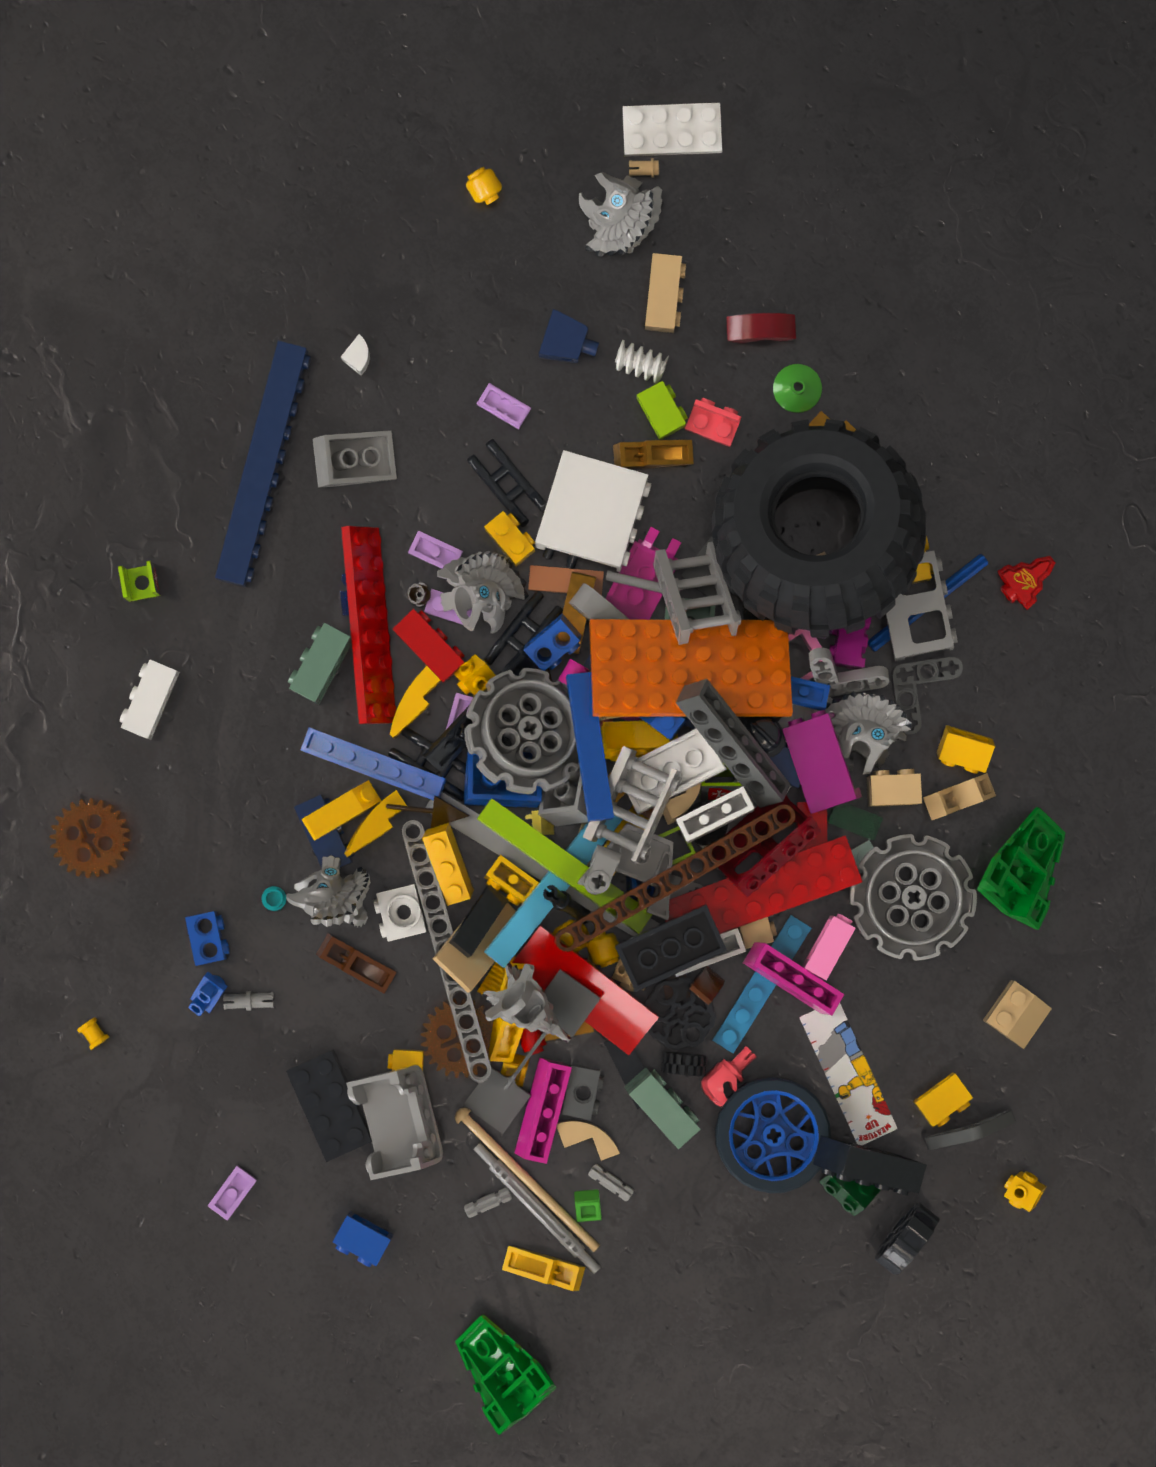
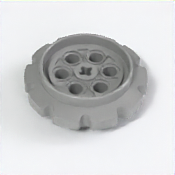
(506, 763)
(943, 924)

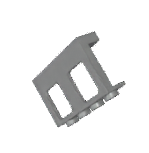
(916, 604)

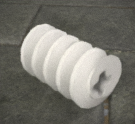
(640, 362)

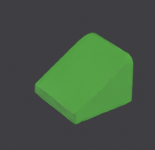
(587, 1205)

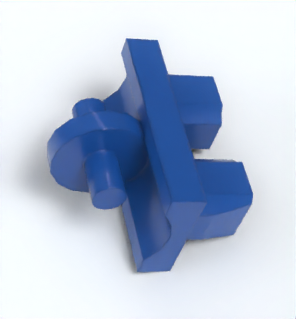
(207, 994)

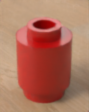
(529, 1039)

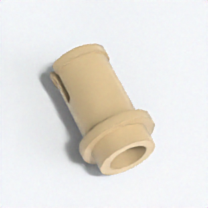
(645, 168)

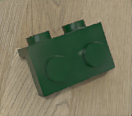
(851, 1195)

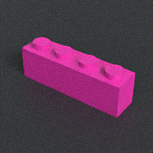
(793, 978)
(543, 1110)

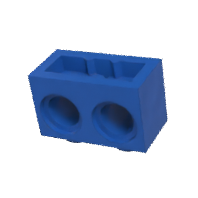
(548, 639)
(200, 939)

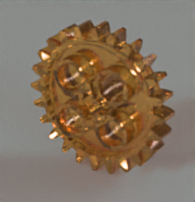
(70, 849)
(433, 1042)

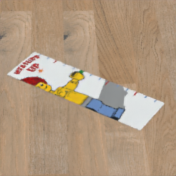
(849, 1075)

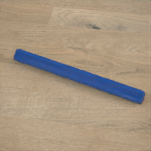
(952, 584)

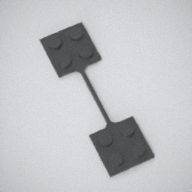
(499, 1096)

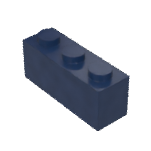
(328, 844)

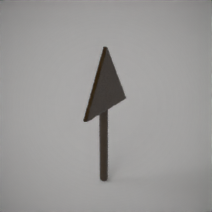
(441, 812)

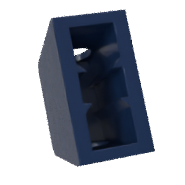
(566, 339)

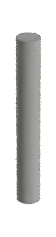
(633, 581)

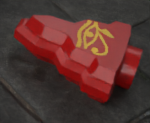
(1025, 580)

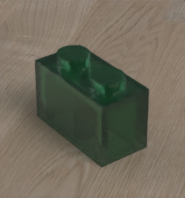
(855, 821)

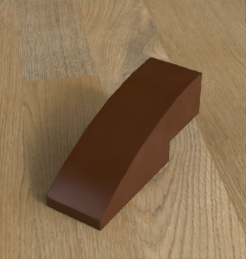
(356, 963)
(707, 984)

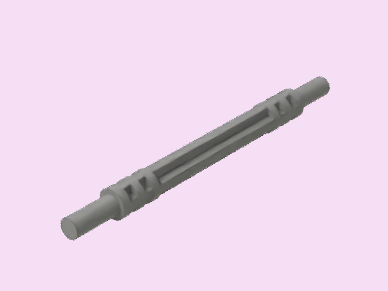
(537, 1208)

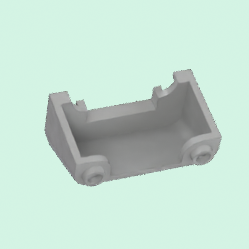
(398, 1121)

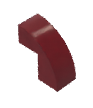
(761, 326)

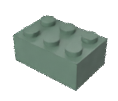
(320, 663)
(663, 1107)

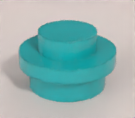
(274, 898)

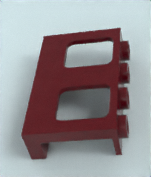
(773, 854)

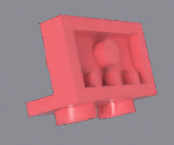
(713, 422)

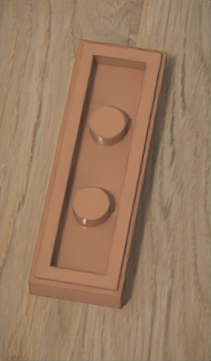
(558, 579)

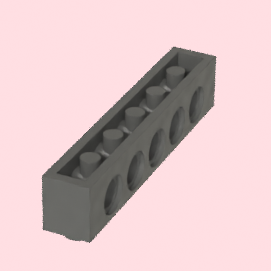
(733, 743)

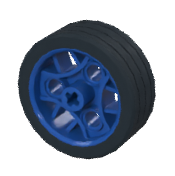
(737, 1160)

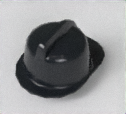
(766, 732)

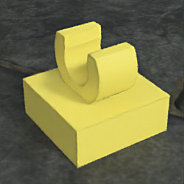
(540, 823)

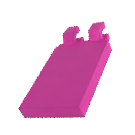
(634, 601)

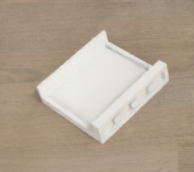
(593, 510)

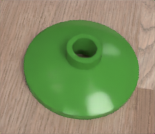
(794, 400)

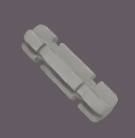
(611, 1182)
(488, 1202)

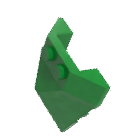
(1023, 870)
(504, 1374)

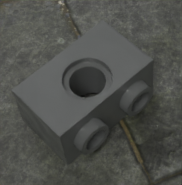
(579, 1107)

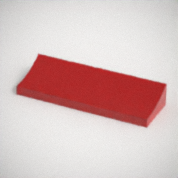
(618, 1012)

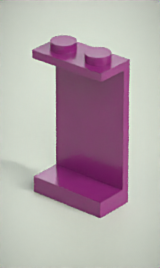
(820, 762)

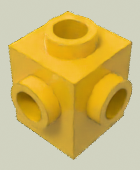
(473, 675)
(1024, 1190)

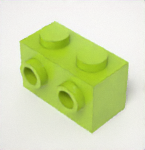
(661, 410)

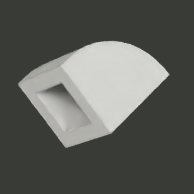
(357, 355)

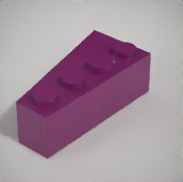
(850, 647)

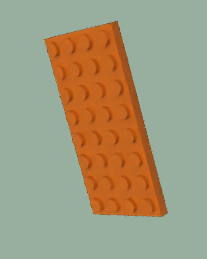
(643, 668)

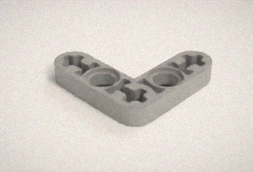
(841, 683)

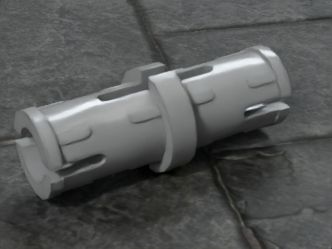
(248, 1000)

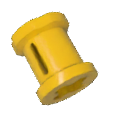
(93, 1033)

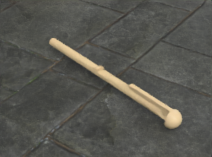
(463, 1115)

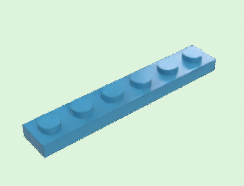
(758, 988)

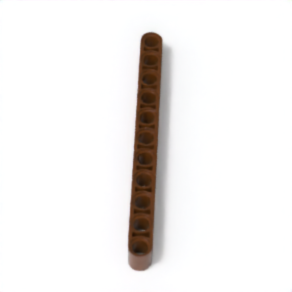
(685, 871)

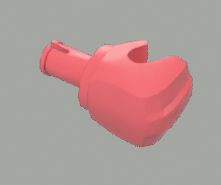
(726, 1071)

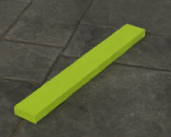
(554, 859)

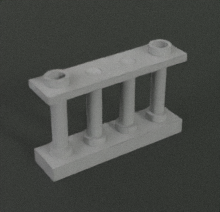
(678, 606)
(618, 784)

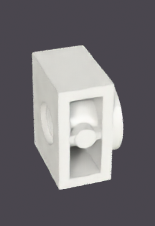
(388, 904)

